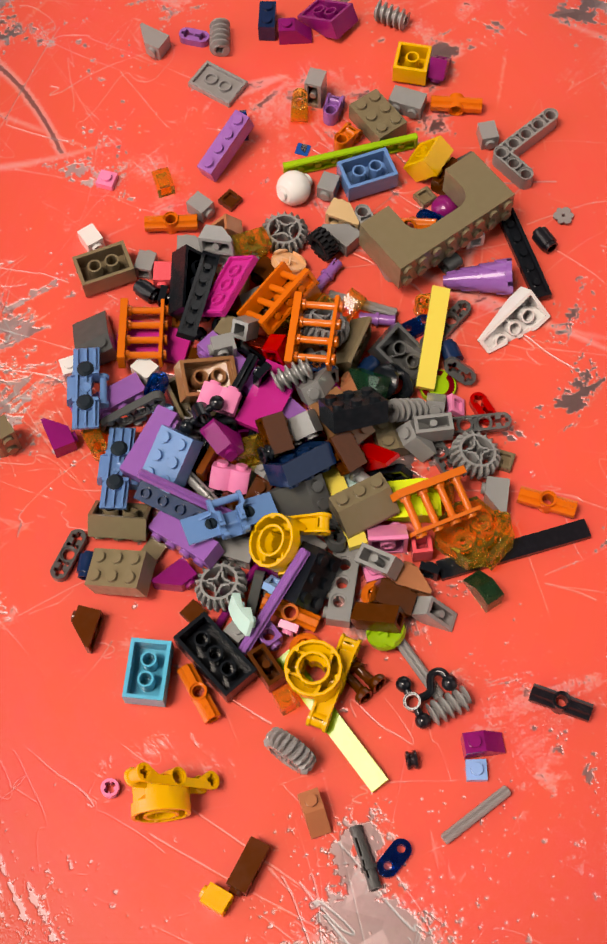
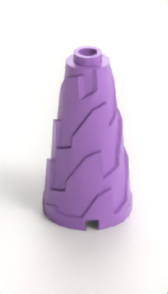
(485, 277)

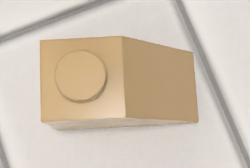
(341, 213)

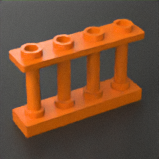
(282, 307)
(298, 321)
(127, 325)
(438, 483)

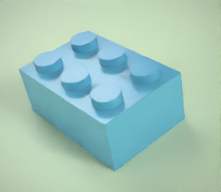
(148, 672)

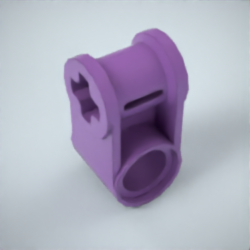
(332, 109)

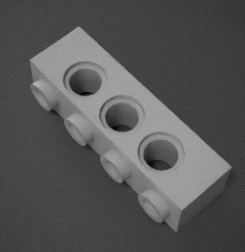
(341, 615)

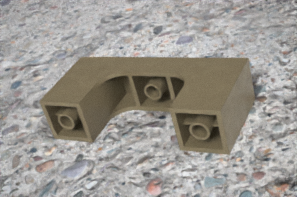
(410, 252)

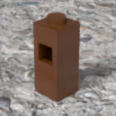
(378, 617)
(248, 867)

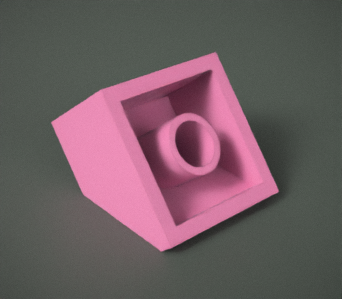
(388, 538)

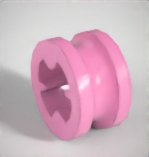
(103, 788)

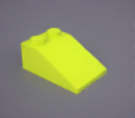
(416, 501)

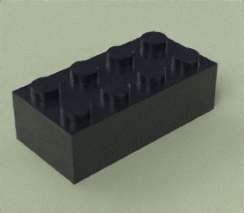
(215, 656)

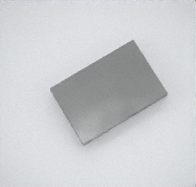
(218, 84)

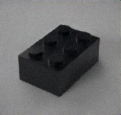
(353, 410)
(314, 579)

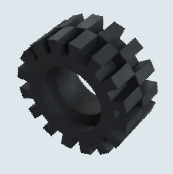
(323, 243)

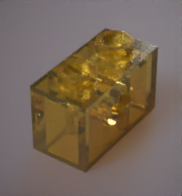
(252, 242)
(250, 454)

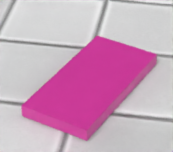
(228, 285)
(176, 349)
(263, 400)

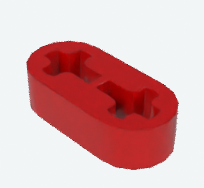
(485, 406)

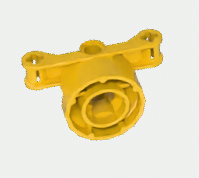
(277, 538)
(327, 690)
(164, 795)

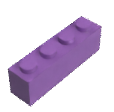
(225, 145)
(121, 394)
(140, 450)
(170, 531)

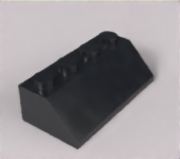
(183, 270)

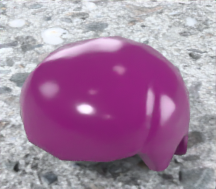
(443, 205)

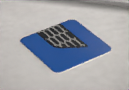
(302, 149)

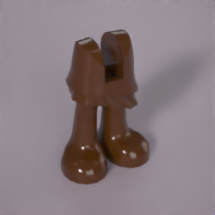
(375, 682)

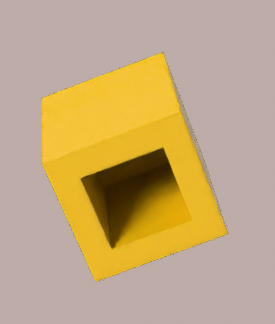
(215, 898)

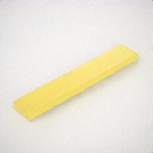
(432, 338)
(335, 484)

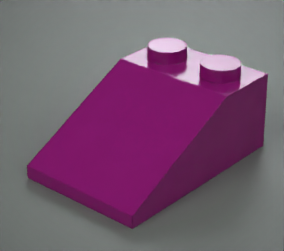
(329, 17)

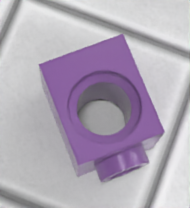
(276, 642)

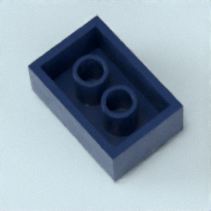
(300, 464)

